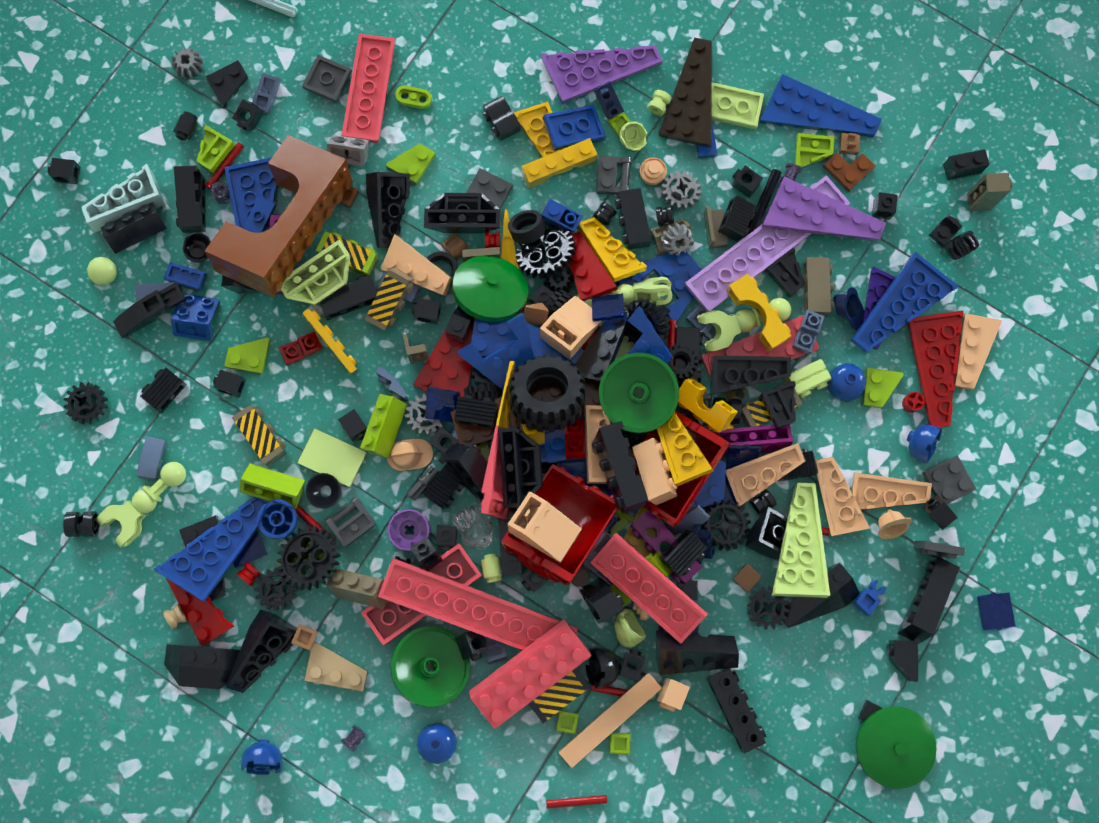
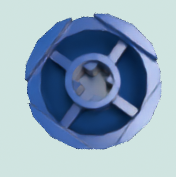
(846, 382)
(923, 442)
(277, 519)
(436, 743)
(261, 758)

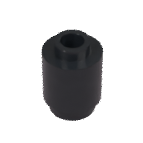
(185, 126)

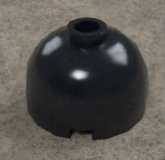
(602, 667)

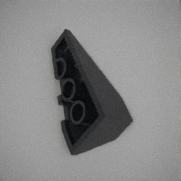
(386, 202)
(768, 534)
(263, 643)

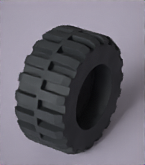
(547, 372)

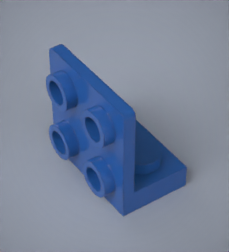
(194, 317)

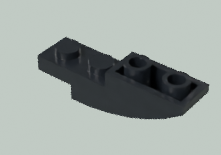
(148, 309)

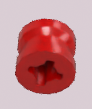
(492, 240)
(916, 399)
(249, 573)

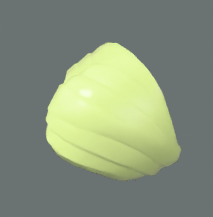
(628, 629)

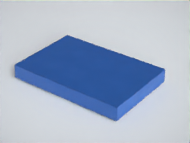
(573, 126)

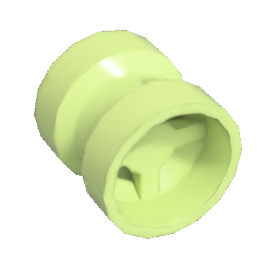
(659, 102)

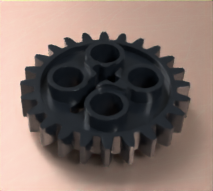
(558, 251)
(319, 568)

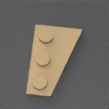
(333, 670)

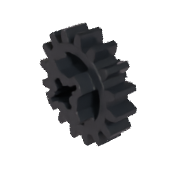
(80, 410)
(269, 595)
(761, 614)

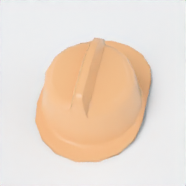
(410, 454)
(893, 525)

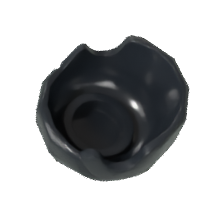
(195, 247)

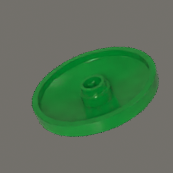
(490, 288)
(639, 392)
(429, 667)
(896, 747)

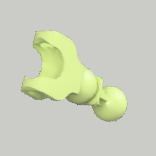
(646, 289)
(743, 321)
(143, 502)

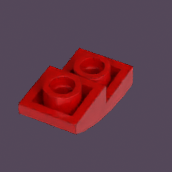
(301, 348)
(575, 440)

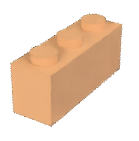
(654, 471)
(672, 695)

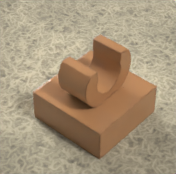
(849, 143)
(304, 637)

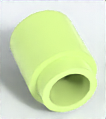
(492, 568)

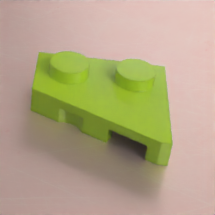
(812, 148)
(213, 149)
(412, 162)
(879, 386)

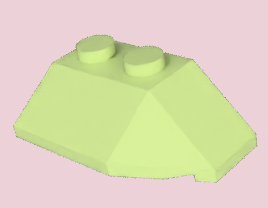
(319, 275)

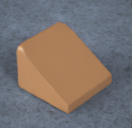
(454, 246)
(536, 313)
(747, 577)

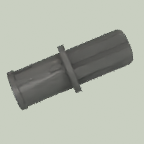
(423, 483)

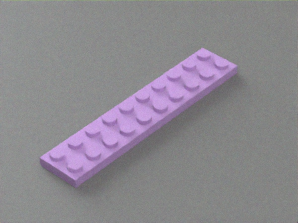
(750, 256)

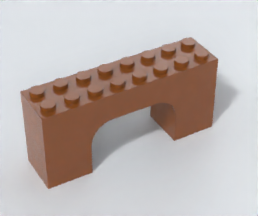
(269, 256)

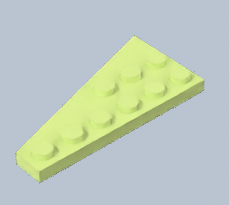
(802, 555)

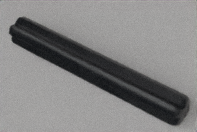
(764, 199)

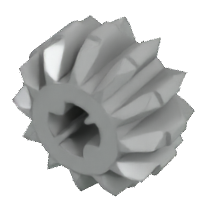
(192, 58)
(677, 239)

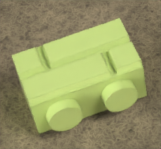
(810, 377)

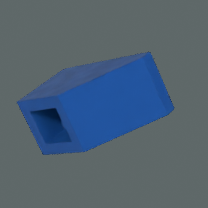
(557, 214)

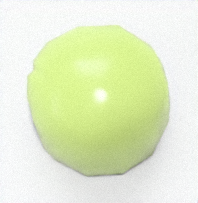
(633, 136)
(101, 271)

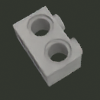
(352, 149)

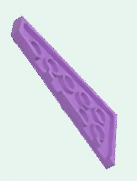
(585, 70)
(813, 212)

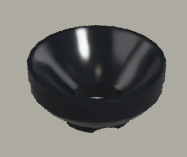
(313, 490)

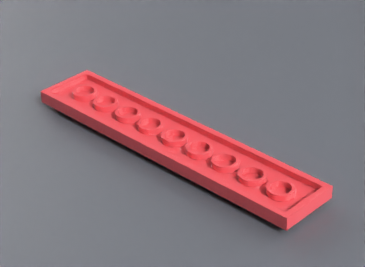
(463, 605)

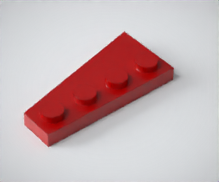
(588, 272)
(202, 616)

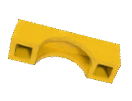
(570, 157)
(745, 292)

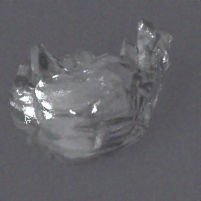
(475, 527)

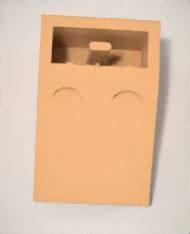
(569, 327)
(543, 527)

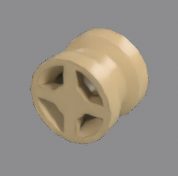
(175, 616)

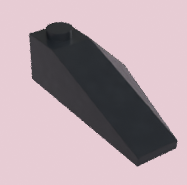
(842, 593)

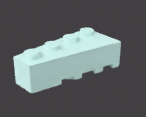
(123, 199)

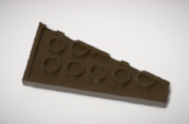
(691, 104)

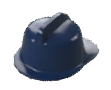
(849, 307)

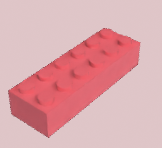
(397, 619)
(529, 673)

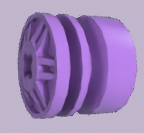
(398, 524)

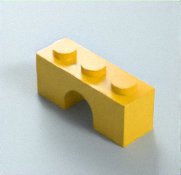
(691, 398)

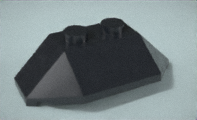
(462, 214)
(519, 466)
(200, 665)

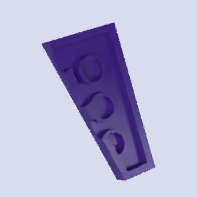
(878, 284)

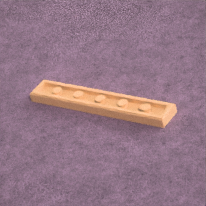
(610, 720)

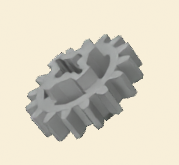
(677, 197)
(420, 421)

